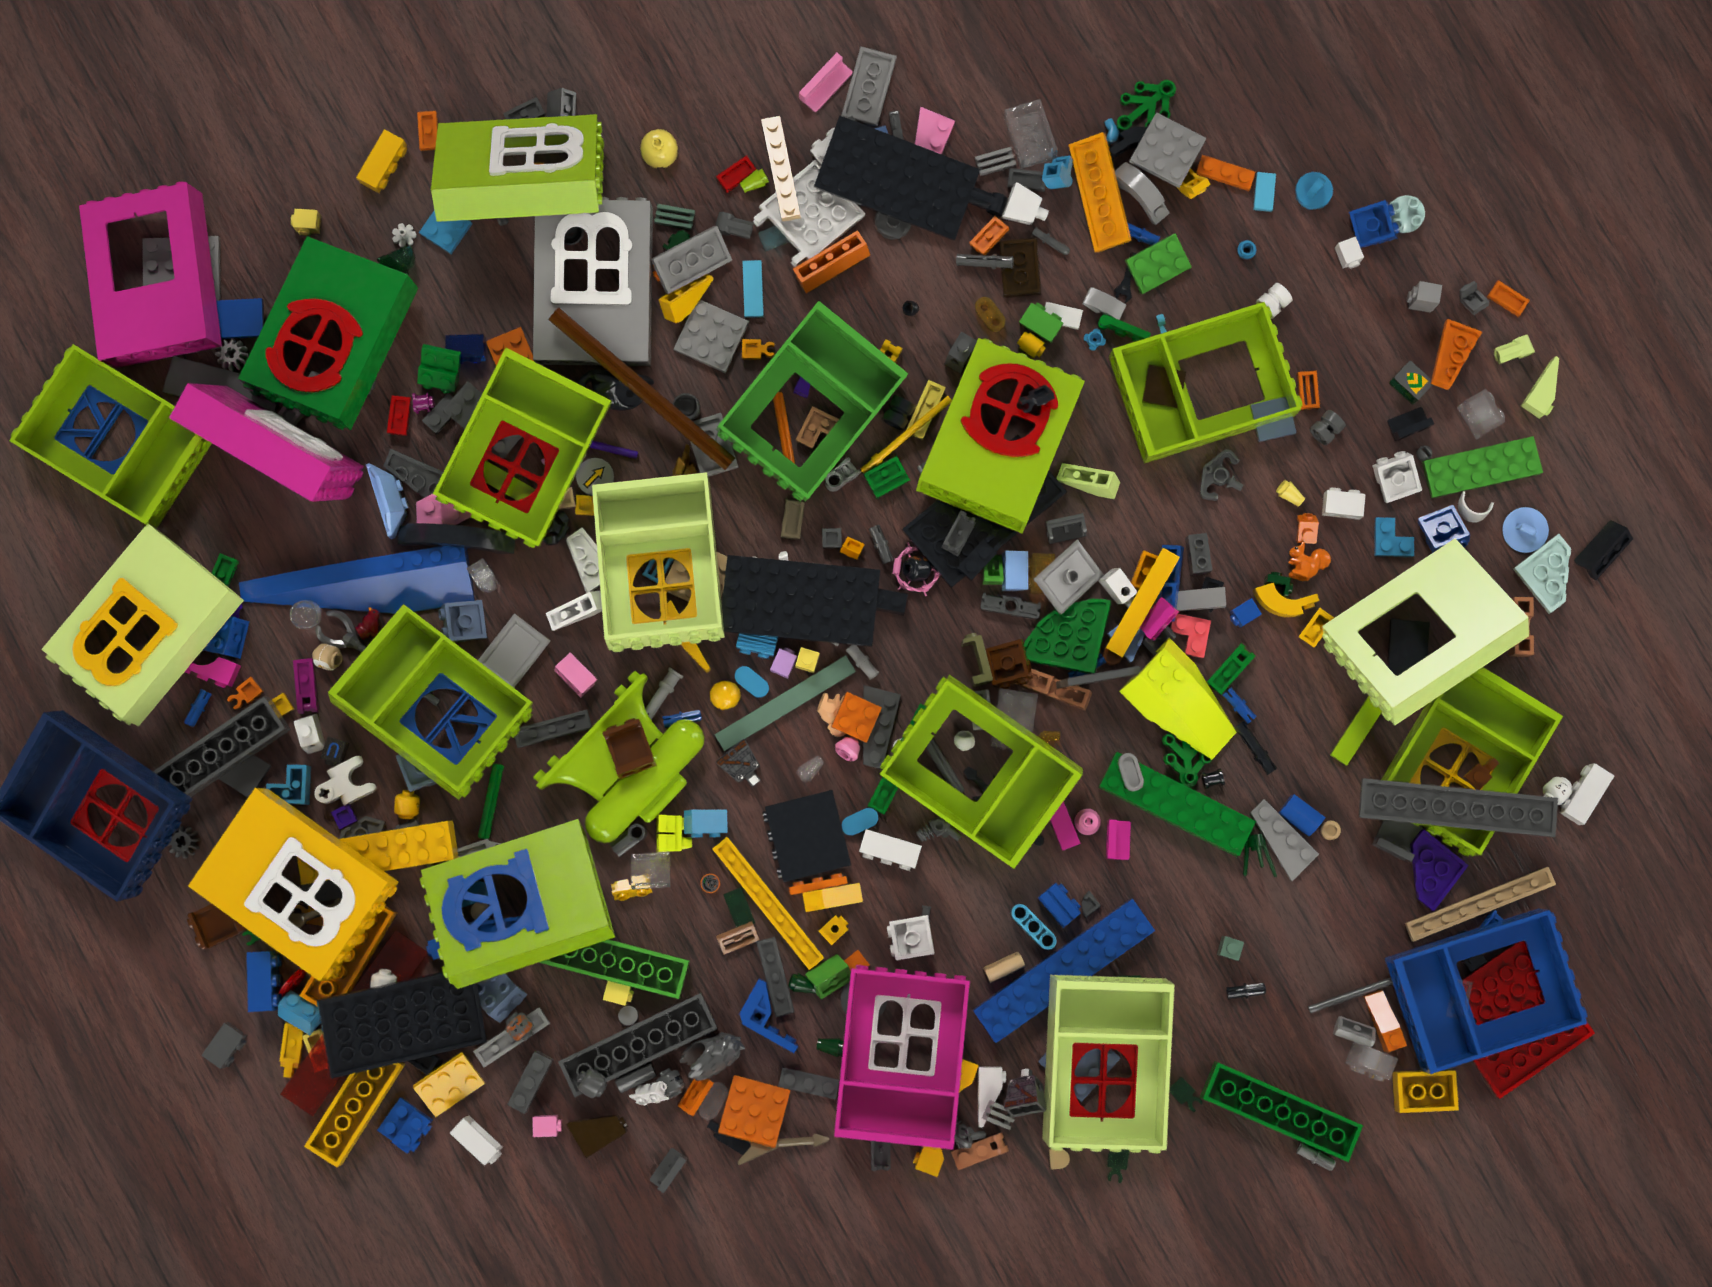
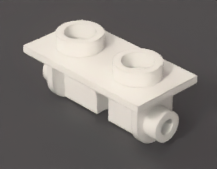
(650, 1093)

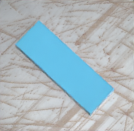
(753, 289)

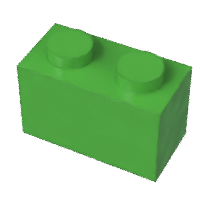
(1041, 322)

